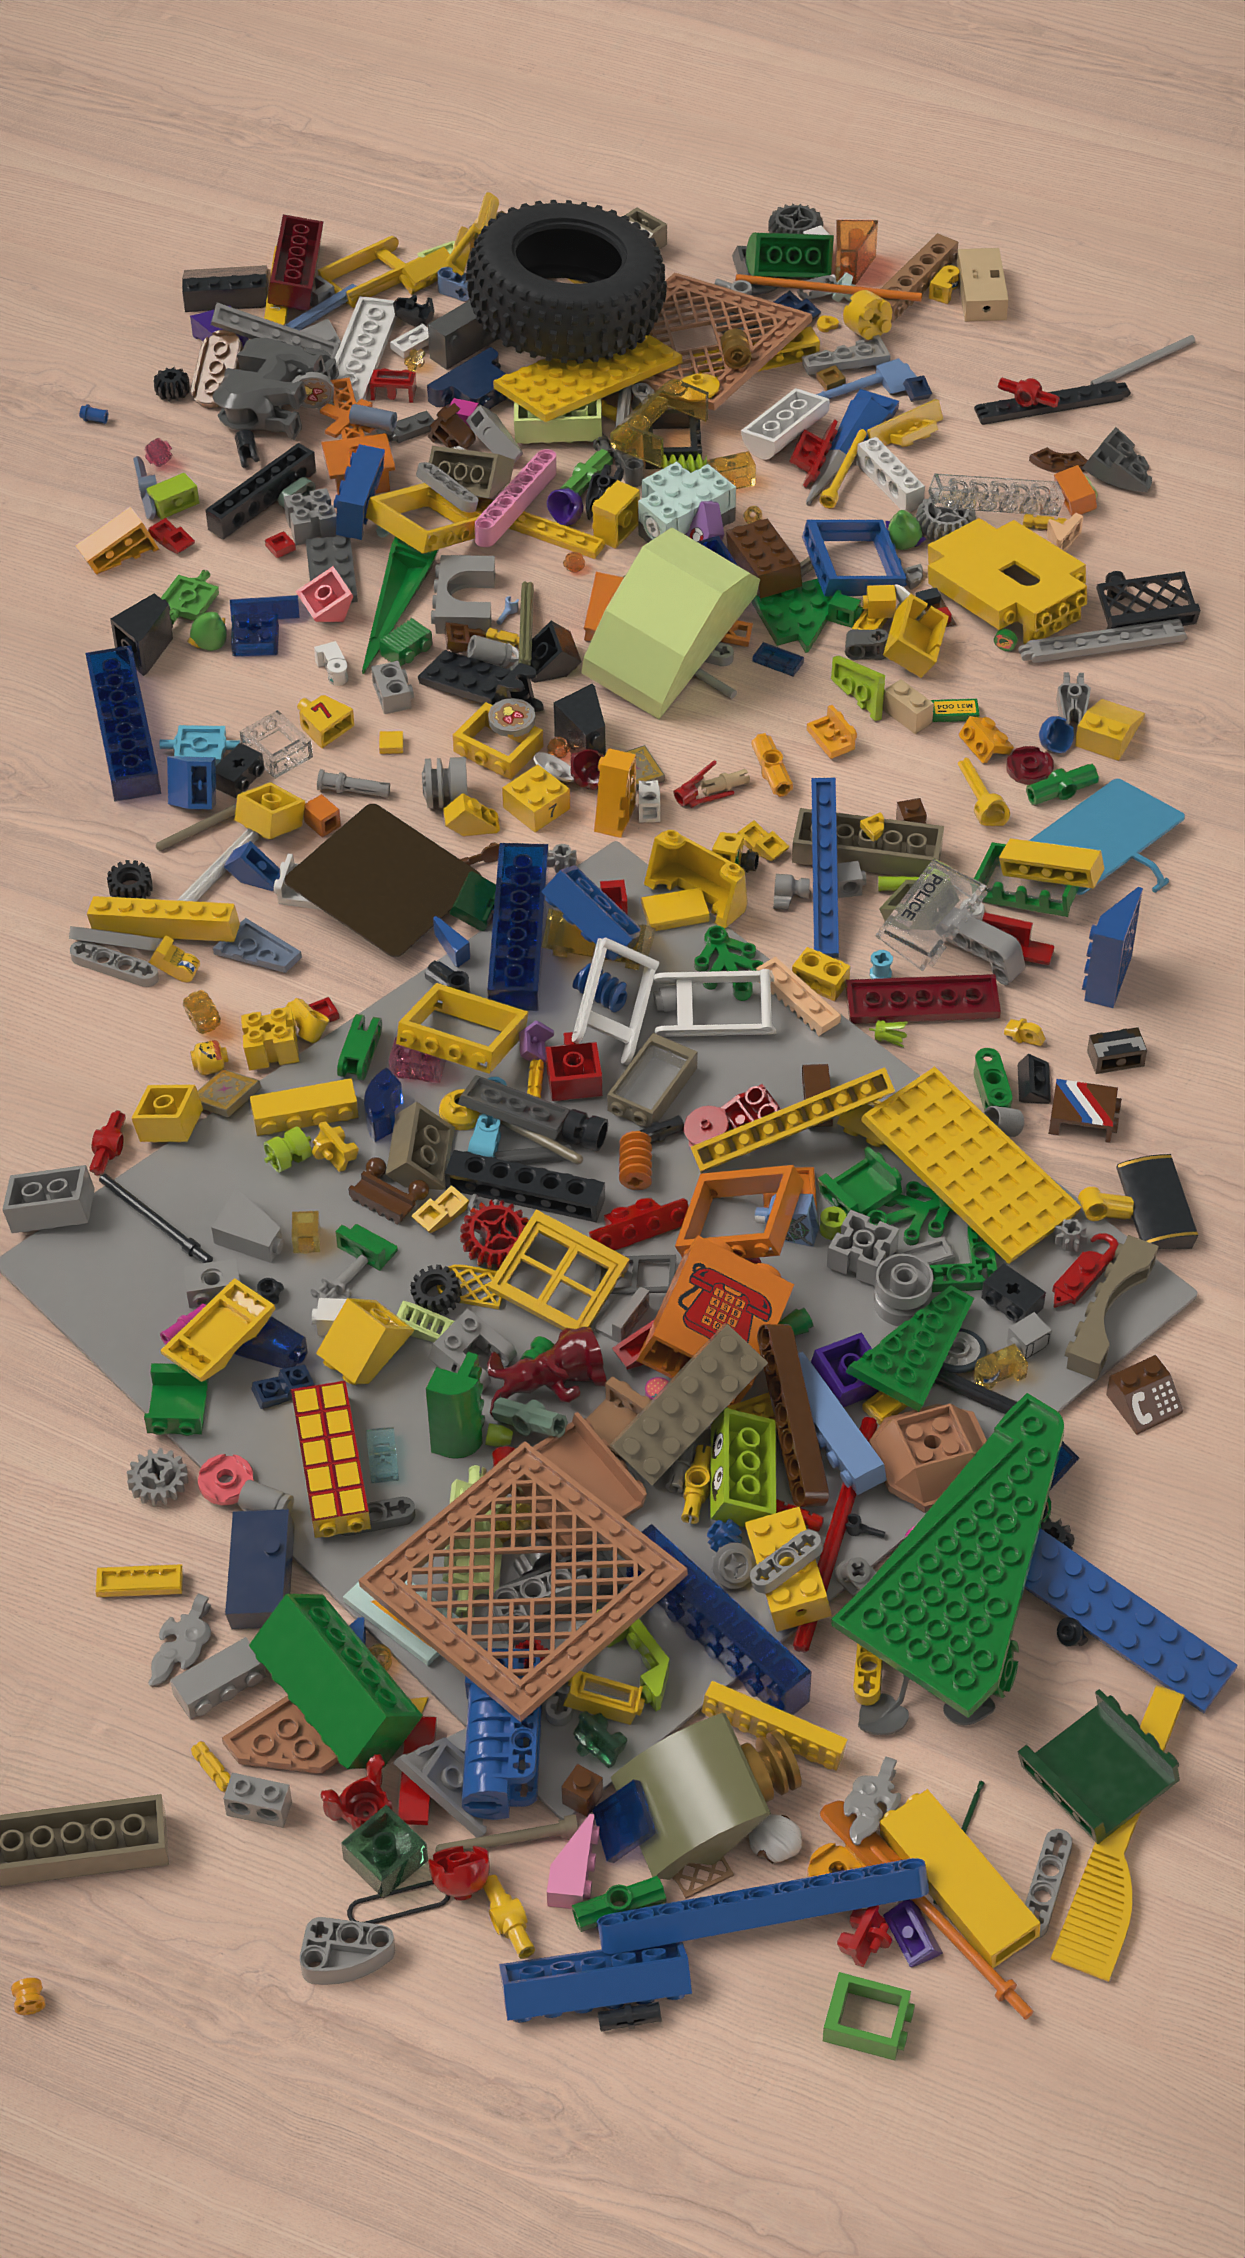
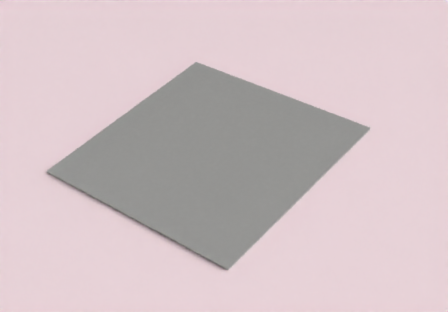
(124, 1283)

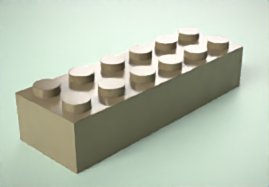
(900, 851)
(688, 1403)
(83, 1840)

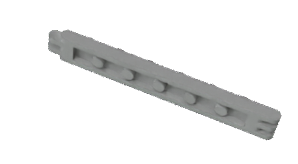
(1103, 641)

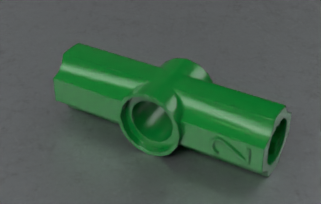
(1062, 784)
(636, 1896)

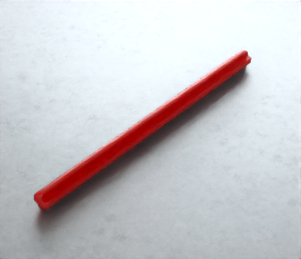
(833, 1541)

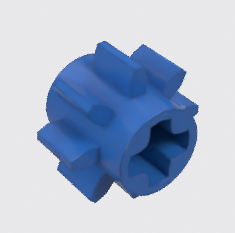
(723, 1533)

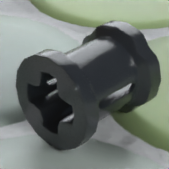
(1114, 576)

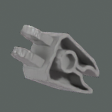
(1073, 698)

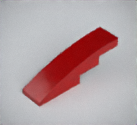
(414, 1801)

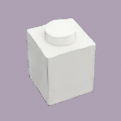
(326, 1314)

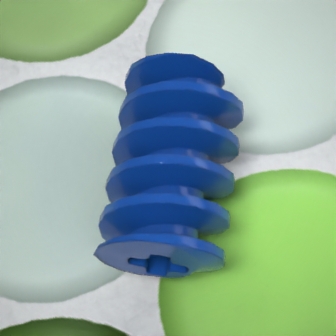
(608, 992)

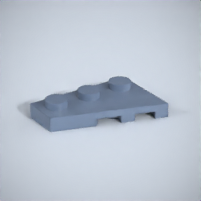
(259, 948)

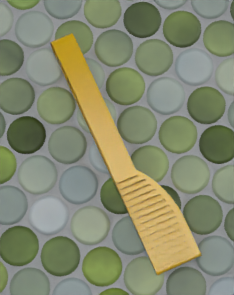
(1103, 1900)

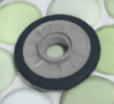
(973, 1348)

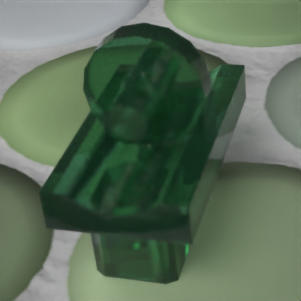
(596, 1740)

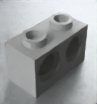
(392, 687)
(257, 1800)

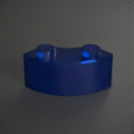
(380, 1103)

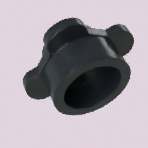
(270, 1284)

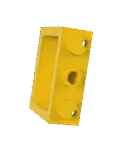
(490, 758)

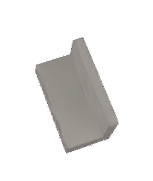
(623, 1315)

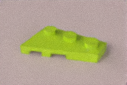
(861, 683)

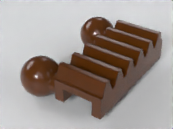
(383, 1196)

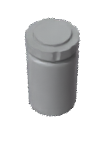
(489, 651)
(262, 1497)

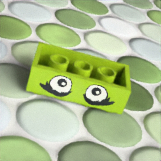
(742, 1467)

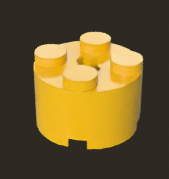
(868, 314)

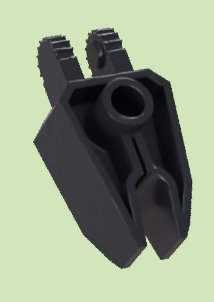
(599, 484)

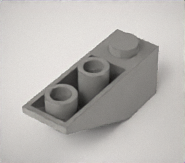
(493, 433)

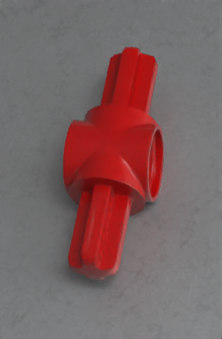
(1028, 392)
(107, 1142)

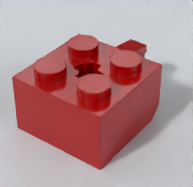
(573, 1070)

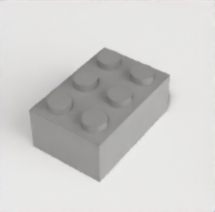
(48, 1199)

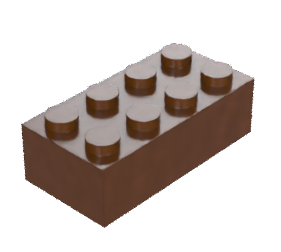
(765, 555)

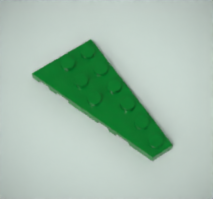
(914, 1352)

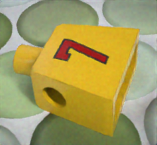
(325, 719)

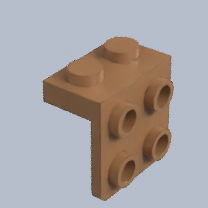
(617, 1410)

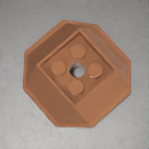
(910, 1465)

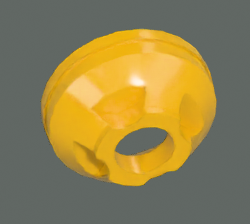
(457, 1115)

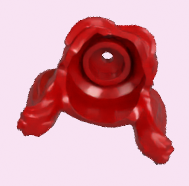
(359, 1797)

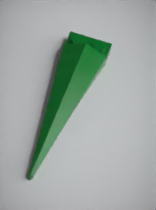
(402, 579)

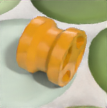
(28, 1996)

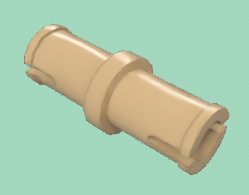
(725, 782)

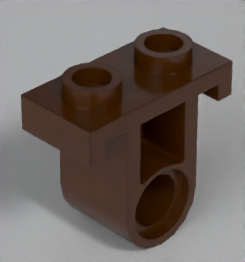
(451, 429)

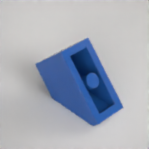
(252, 867)

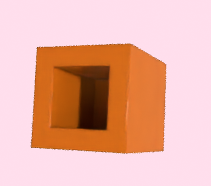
(322, 815)

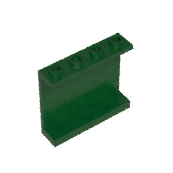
(1102, 1768)

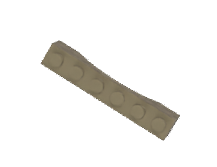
(1132, 1267)

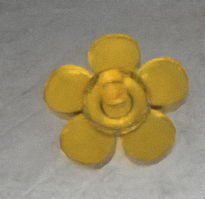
(415, 359)

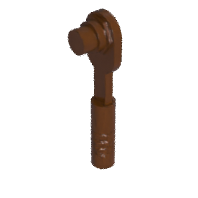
(488, 855)

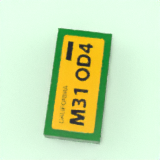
(954, 710)

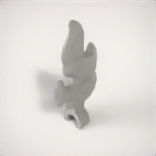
(190, 1635)
(864, 1798)

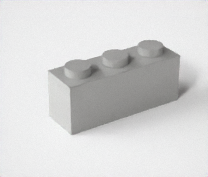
(217, 1679)

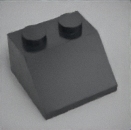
(553, 653)

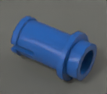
(93, 414)

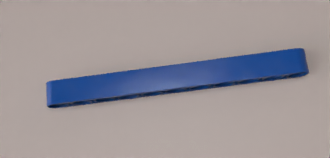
(763, 1906)

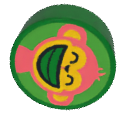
(1005, 639)

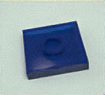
(624, 1821)

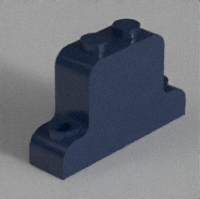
(469, 382)

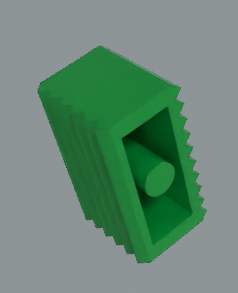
(406, 642)

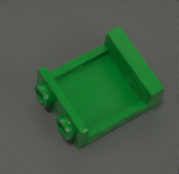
(863, 1186)

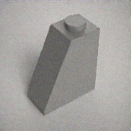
(247, 1229)

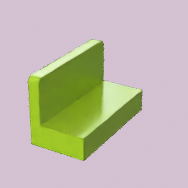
(174, 495)

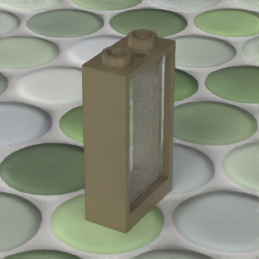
(652, 1081)

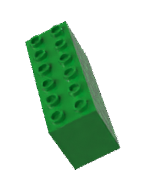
(334, 1680)

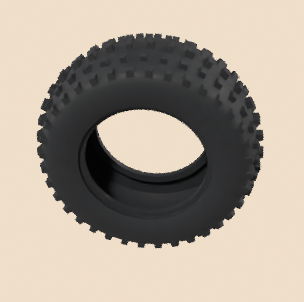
(565, 319)

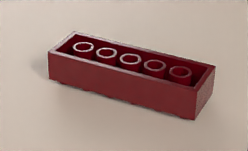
(295, 262)

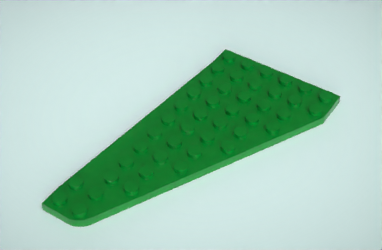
(957, 1580)

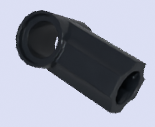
(442, 974)

